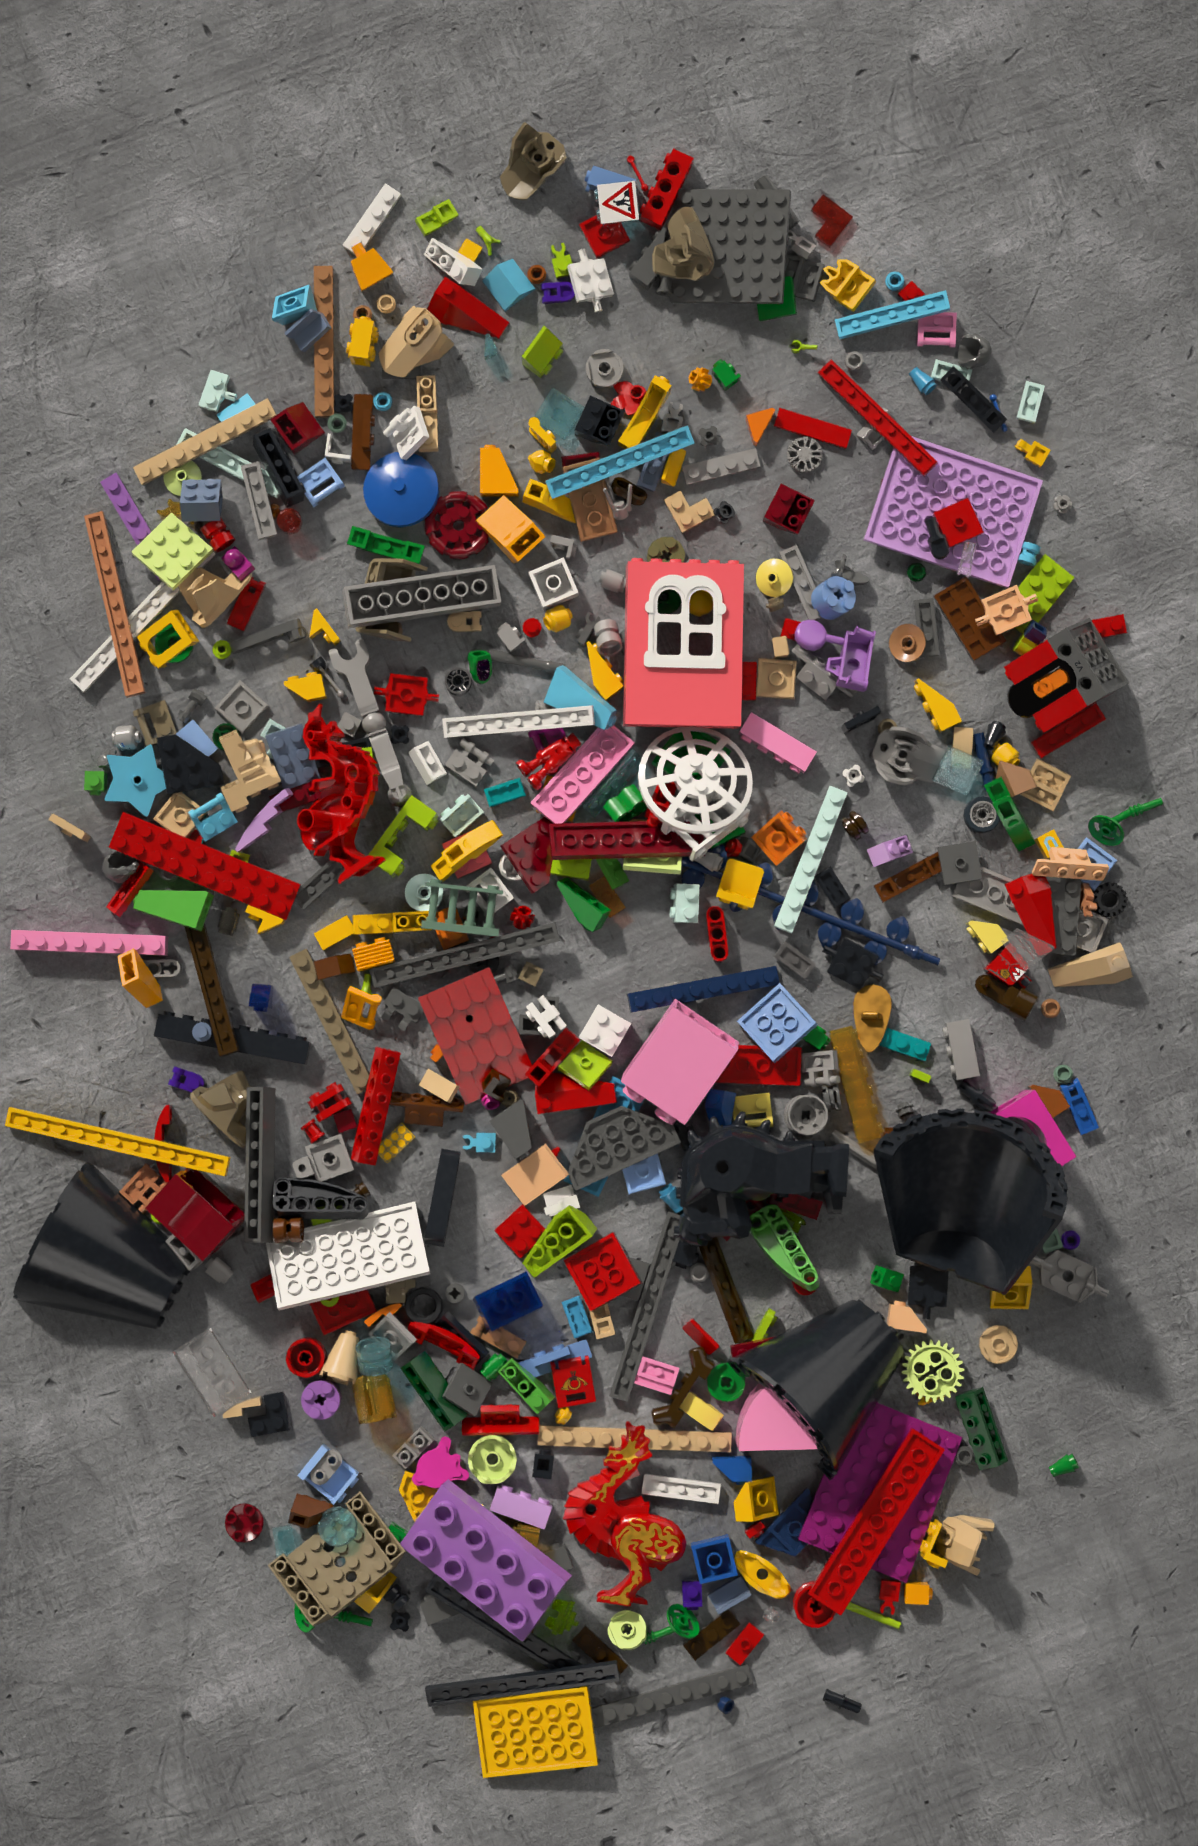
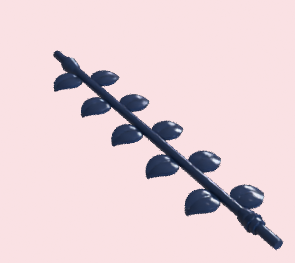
(829, 932)

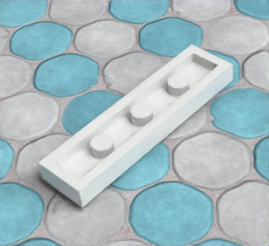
(373, 218)
(681, 1488)

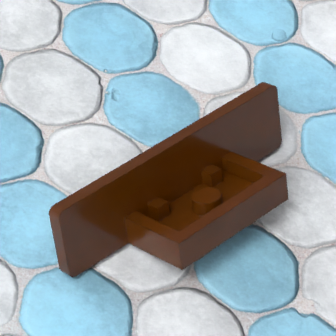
(362, 432)
(425, 1109)

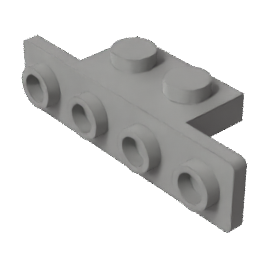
(815, 675)

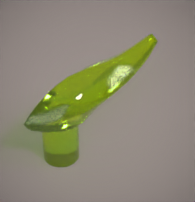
(798, 1221)

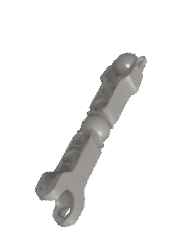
(373, 721)

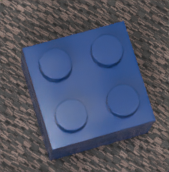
(714, 1559)

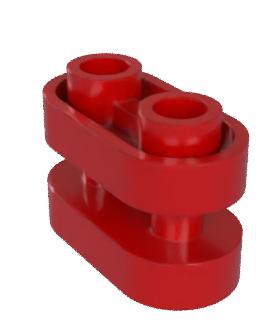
(318, 1099)

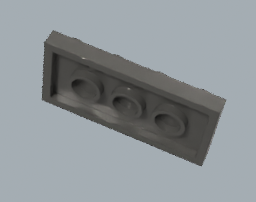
(1065, 913)

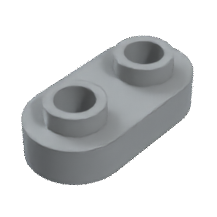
(326, 1467)

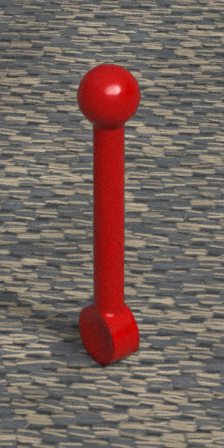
(630, 159)

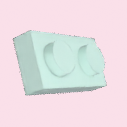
(1030, 402)

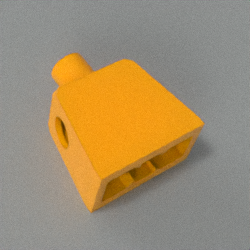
(368, 267)

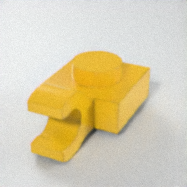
(1035, 453)

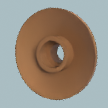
(899, 639)

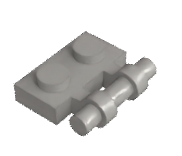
(466, 767)
(820, 1061)

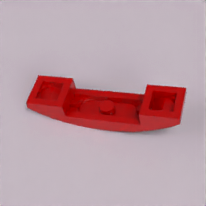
(165, 1118)
(446, 1341)

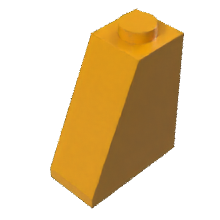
(495, 474)
(138, 979)

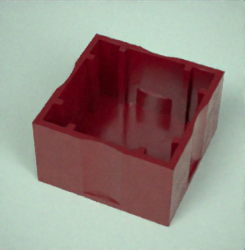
(196, 1212)

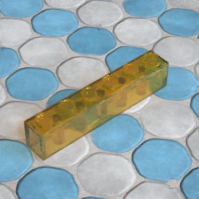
(854, 1084)

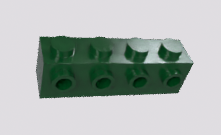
(430, 1387)
(981, 1428)

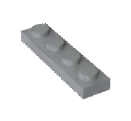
(721, 467)
(259, 500)
(802, 580)

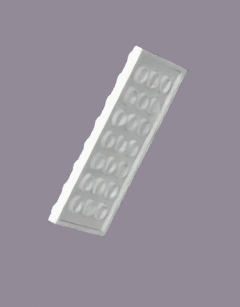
(349, 1257)

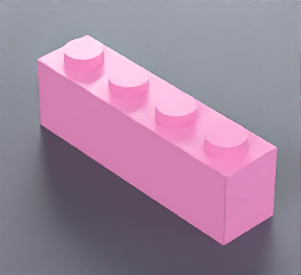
(777, 742)

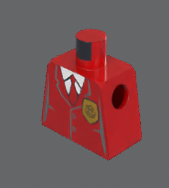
(1007, 969)

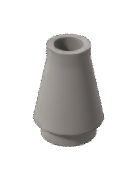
(711, 861)

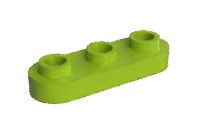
(767, 1320)

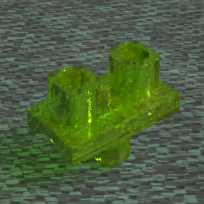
(565, 1618)

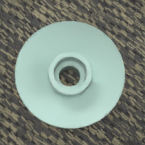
(413, 892)

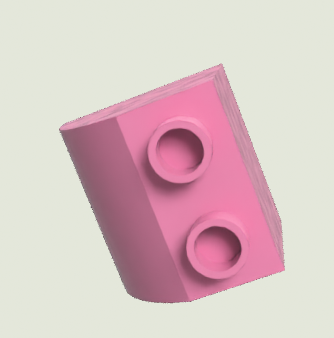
(769, 1424)

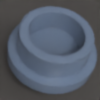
(202, 1031)

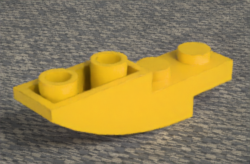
(465, 848)
(389, 922)

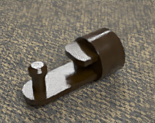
(1018, 1001)

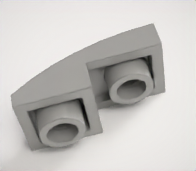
(413, 1447)

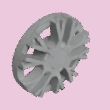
(804, 454)

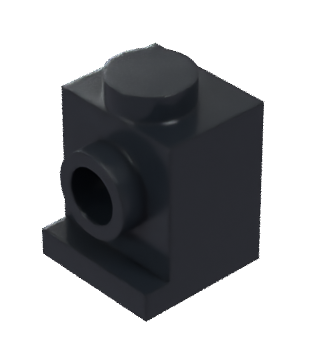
(543, 1471)

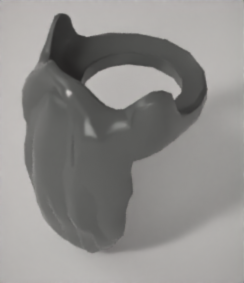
(855, 577)

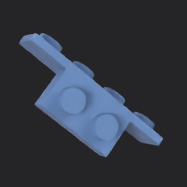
(541, 1364)

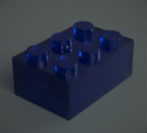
(507, 1302)

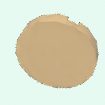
(998, 1344)

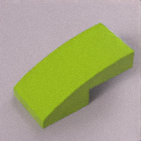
(436, 218)

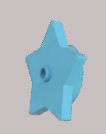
(123, 785)

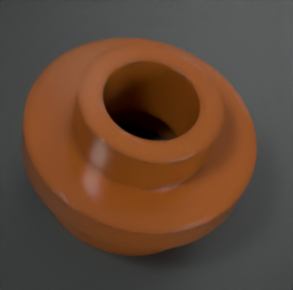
(536, 268)

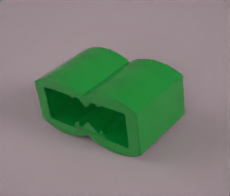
(625, 805)

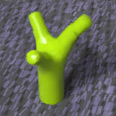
(487, 239)
(367, 983)

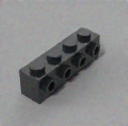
(278, 468)

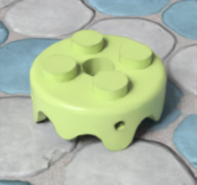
(487, 1472)

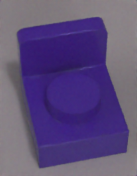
(692, 1594)

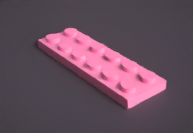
(582, 774)

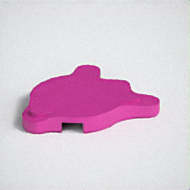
(439, 1466)

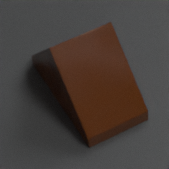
(334, 966)

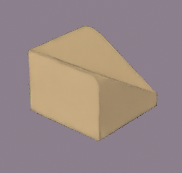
(780, 647)

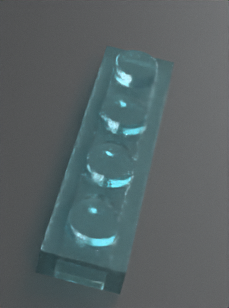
(612, 783)

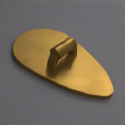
(871, 1015)

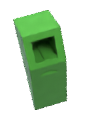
(526, 1385)

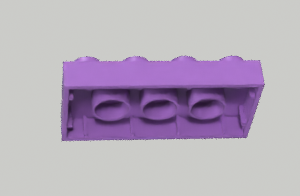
(485, 1560)

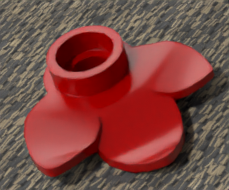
(625, 397)

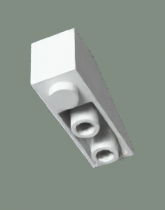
(453, 263)

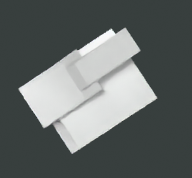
(559, 1199)

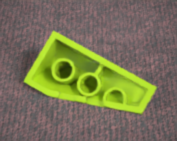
(561, 1236)

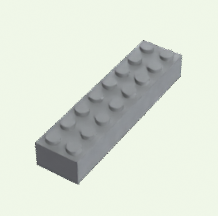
(421, 596)

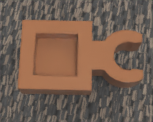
(1086, 900)

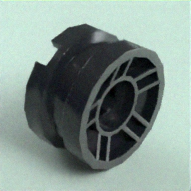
(459, 673)

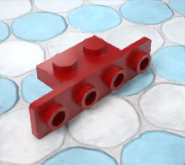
(500, 1421)

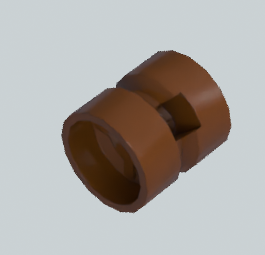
(281, 1230)

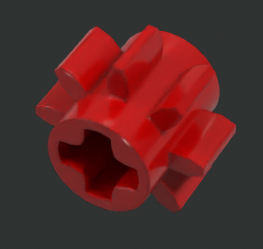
(522, 917)

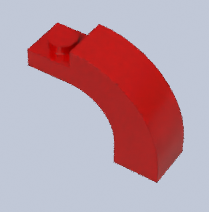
(552, 1057)

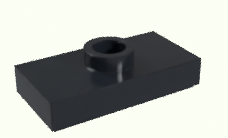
(832, 887)

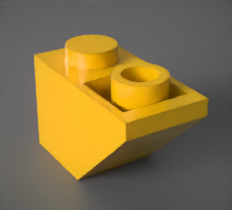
(309, 688)

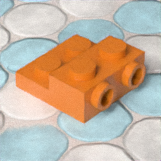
(779, 837)

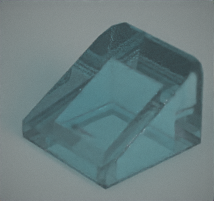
(490, 348)

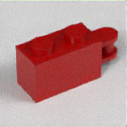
(661, 802)

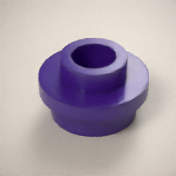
(1076, 1240)

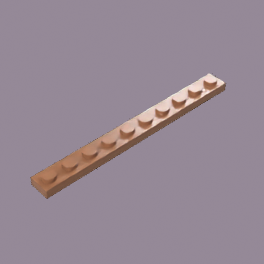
(114, 604)

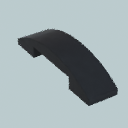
(973, 399)

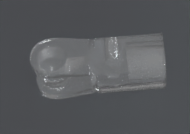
(967, 556)

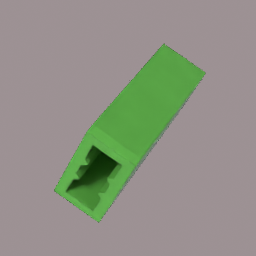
(178, 907)

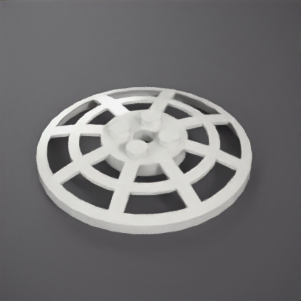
(691, 787)

